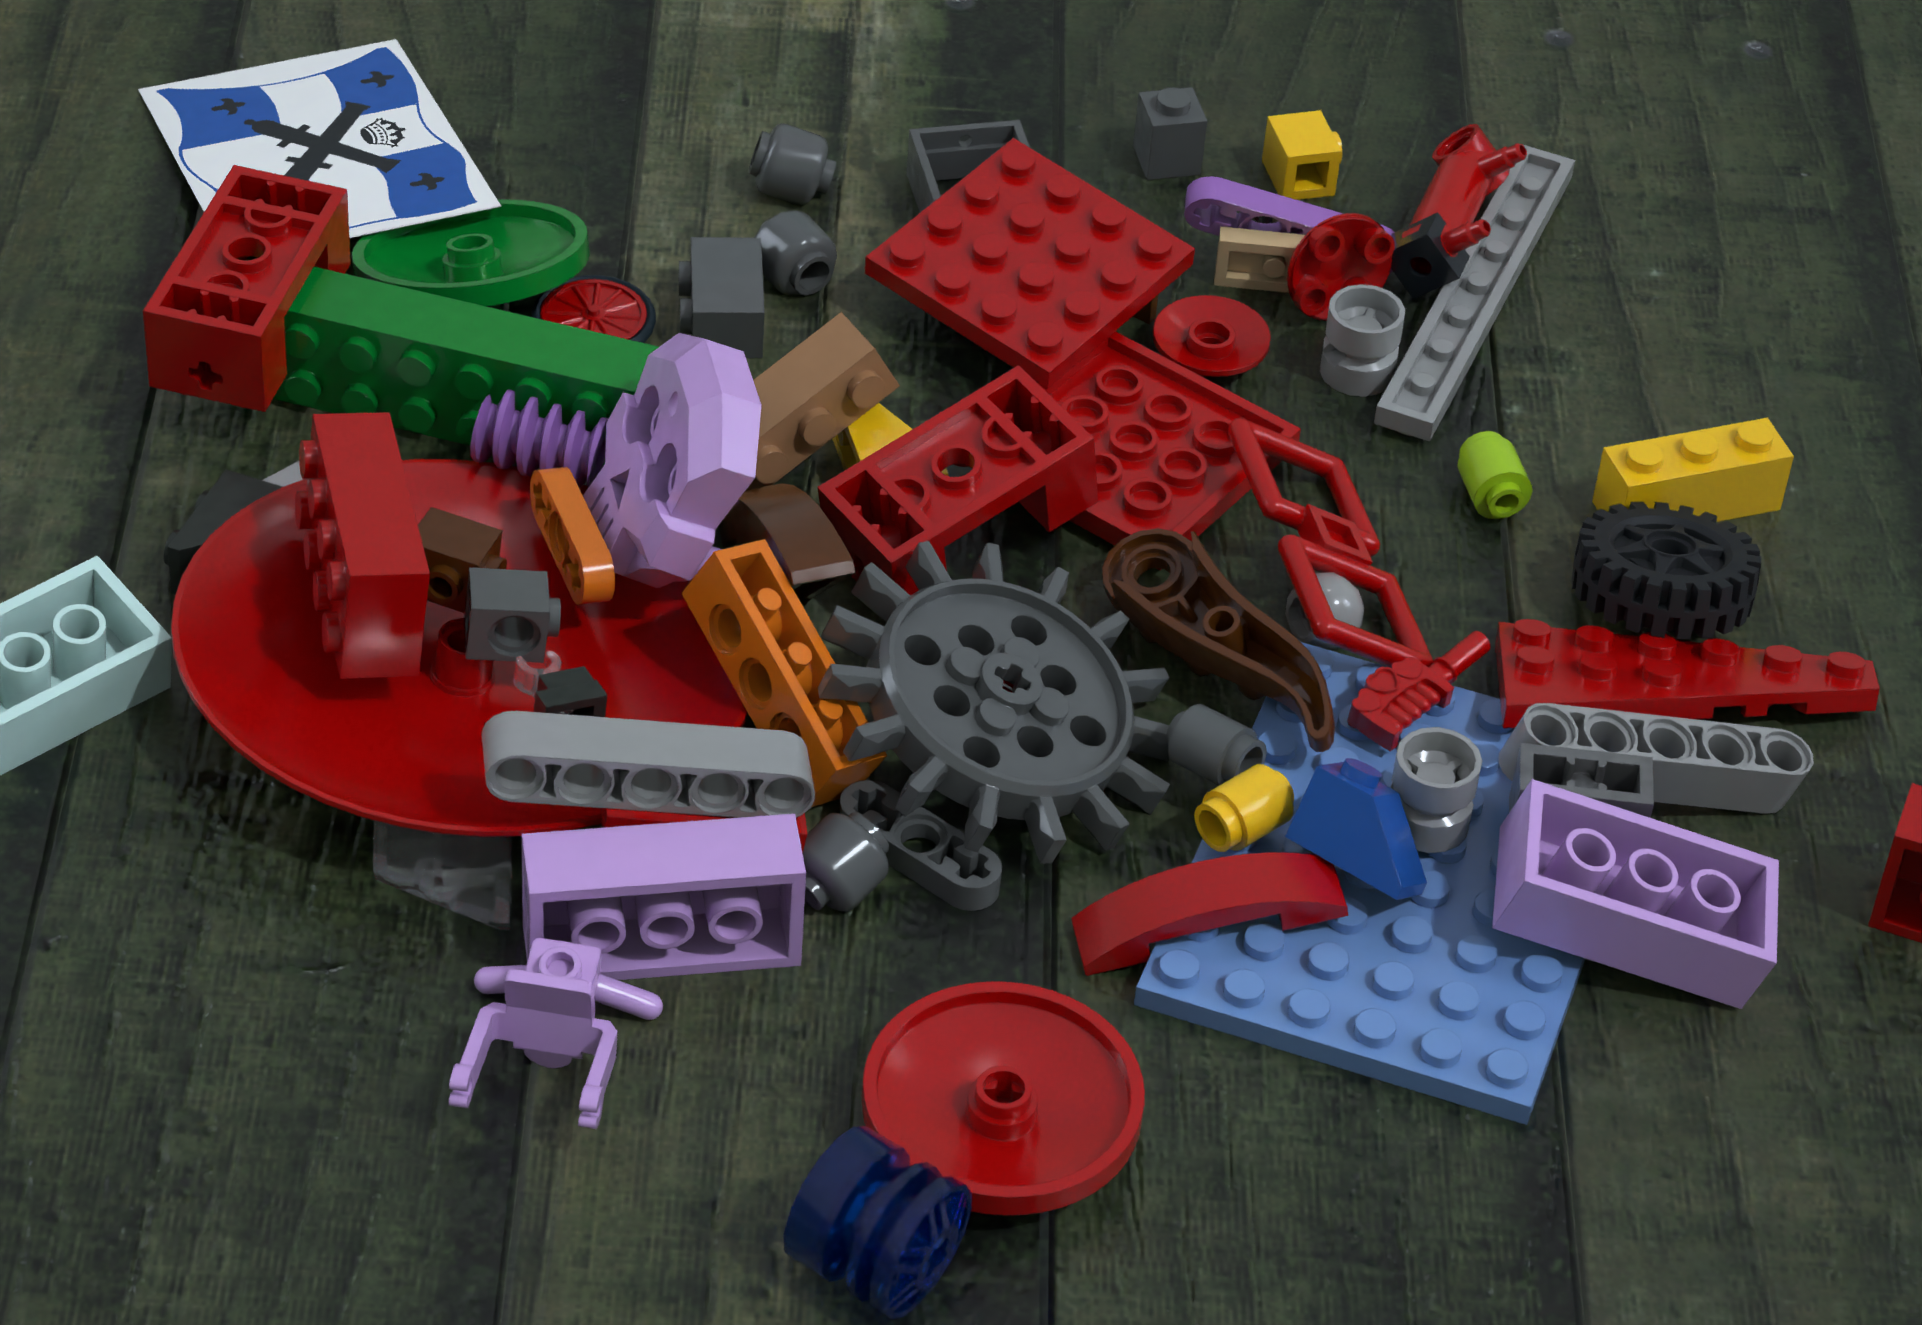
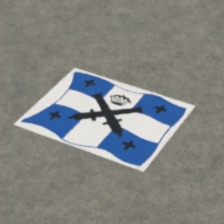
(328, 119)

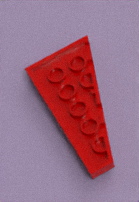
(1670, 675)

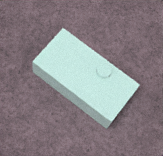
(74, 659)

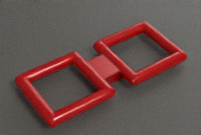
(1327, 545)

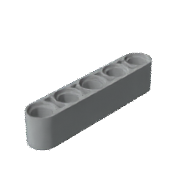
(1692, 758)
(646, 765)

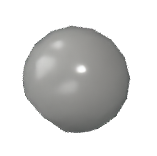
(1343, 600)

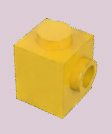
(1302, 155)

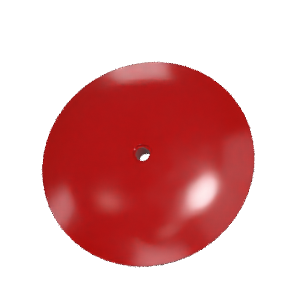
(414, 743)

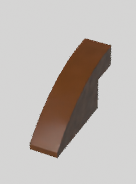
(796, 533)

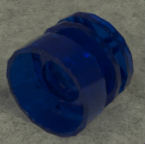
(877, 1221)

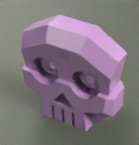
(676, 459)

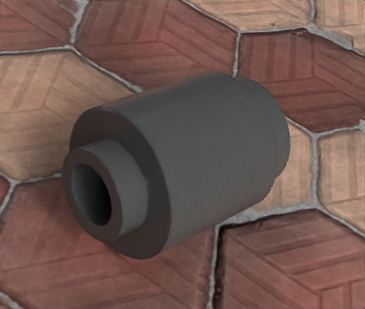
(1213, 744)

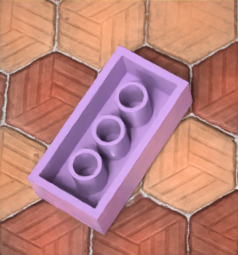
(670, 894)
(1636, 894)

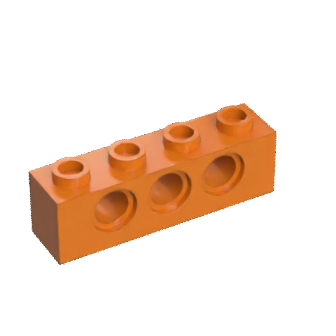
(776, 660)

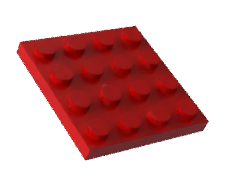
(1029, 262)
(1157, 440)

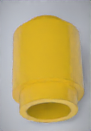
(1245, 808)

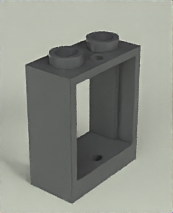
(940, 155)

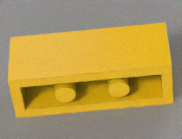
(1715, 470)

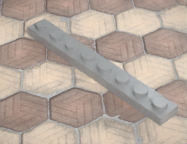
(1471, 304)

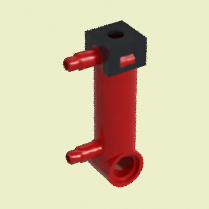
(1434, 244)

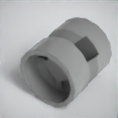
(1362, 340)
(1436, 782)

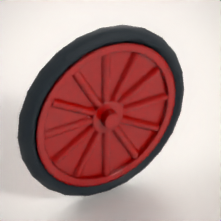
(600, 306)

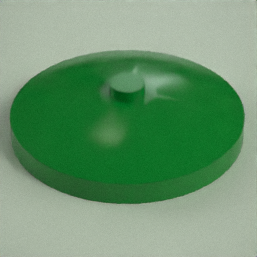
(481, 254)

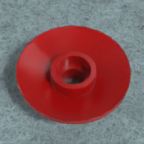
(1211, 335)

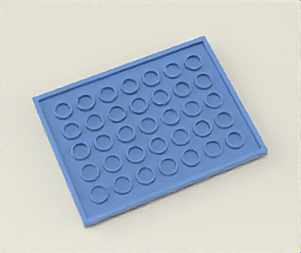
(1397, 986)

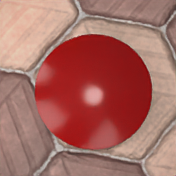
(1337, 255)

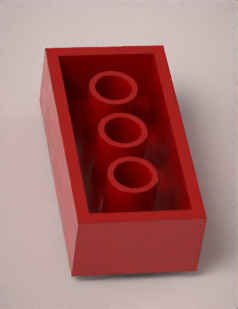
(363, 545)

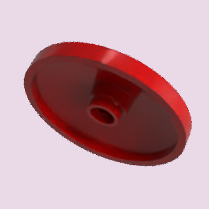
(1007, 1094)

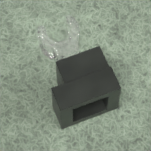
(560, 691)

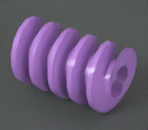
(537, 440)

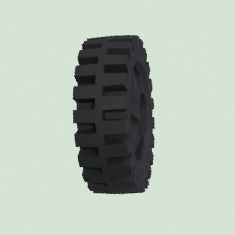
(1666, 570)

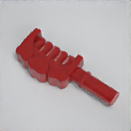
(1409, 689)

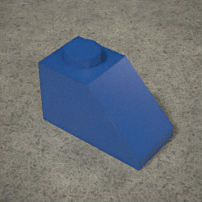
(1359, 828)

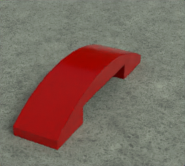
(1202, 898)

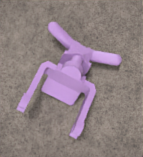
(552, 1018)

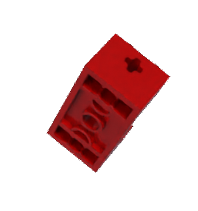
(220, 317)
(1018, 451)

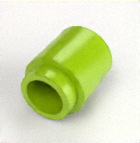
(1493, 475)

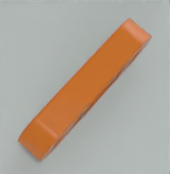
(572, 535)

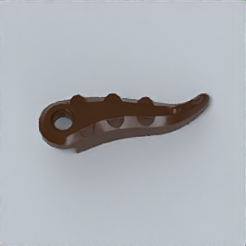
(1216, 627)

